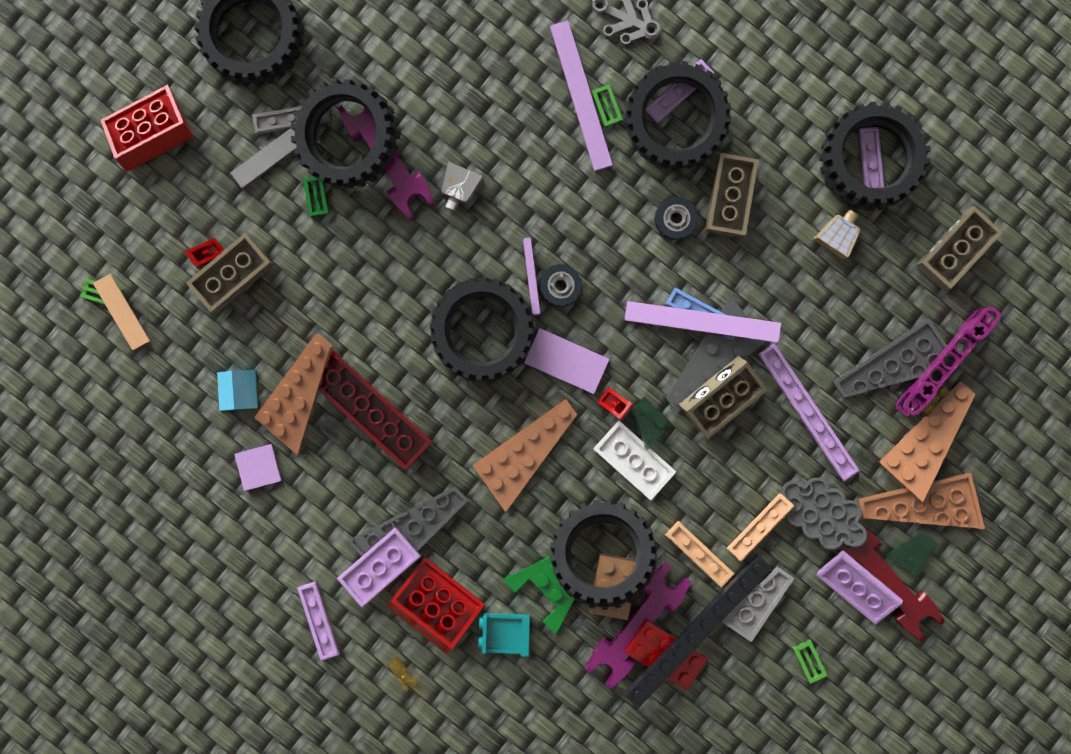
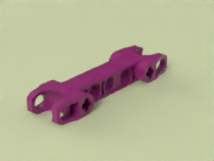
(404, 185)
(969, 335)
(658, 597)

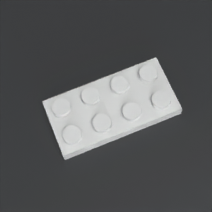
(633, 461)

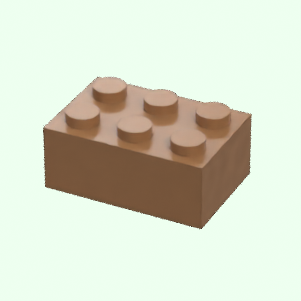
(610, 572)

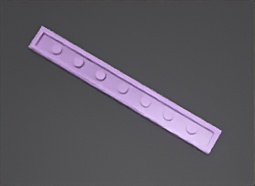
(581, 96)
(703, 321)
(808, 412)

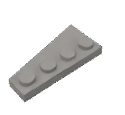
(758, 604)

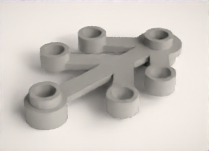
(629, 20)

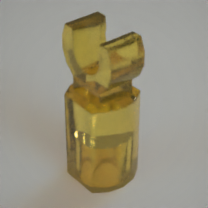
(941, 393)
(401, 672)

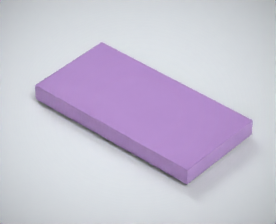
(566, 361)
(378, 567)
(859, 587)

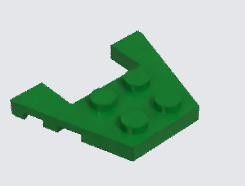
(545, 579)

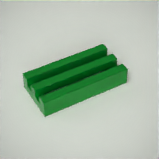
(319, 212)

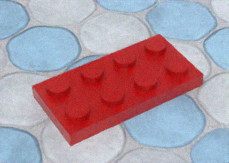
(652, 641)

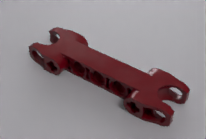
(913, 606)

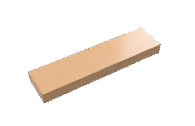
(121, 312)
(760, 527)
(699, 554)

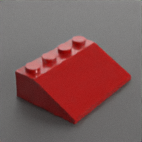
(146, 128)
(435, 605)

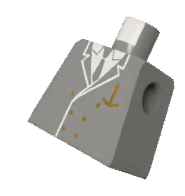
(459, 185)

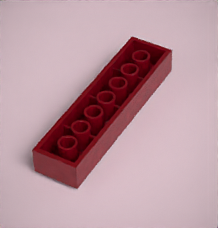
(373, 412)

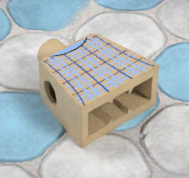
(839, 234)

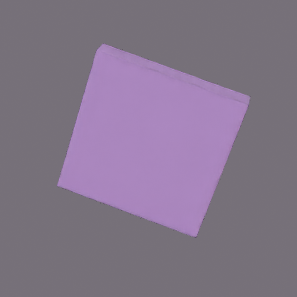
(258, 467)

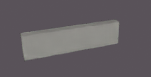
(279, 120)
(264, 159)

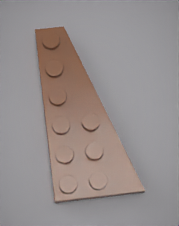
(294, 399)
(923, 449)
(516, 460)
(947, 503)

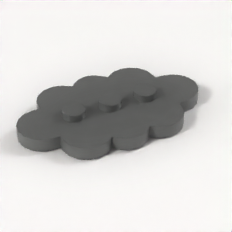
(824, 514)

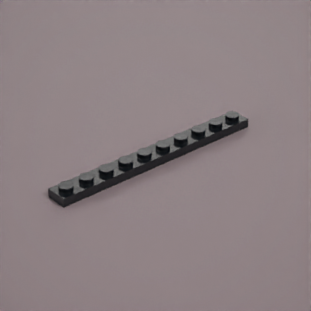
(697, 631)

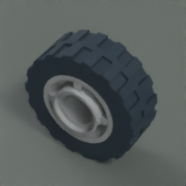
(684, 210)
(560, 273)

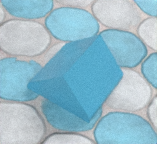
(237, 390)

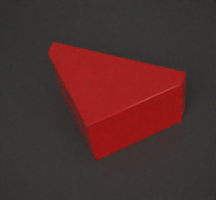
(204, 253)
(615, 404)

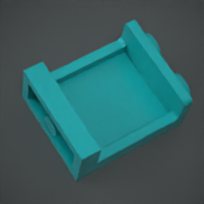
(504, 633)

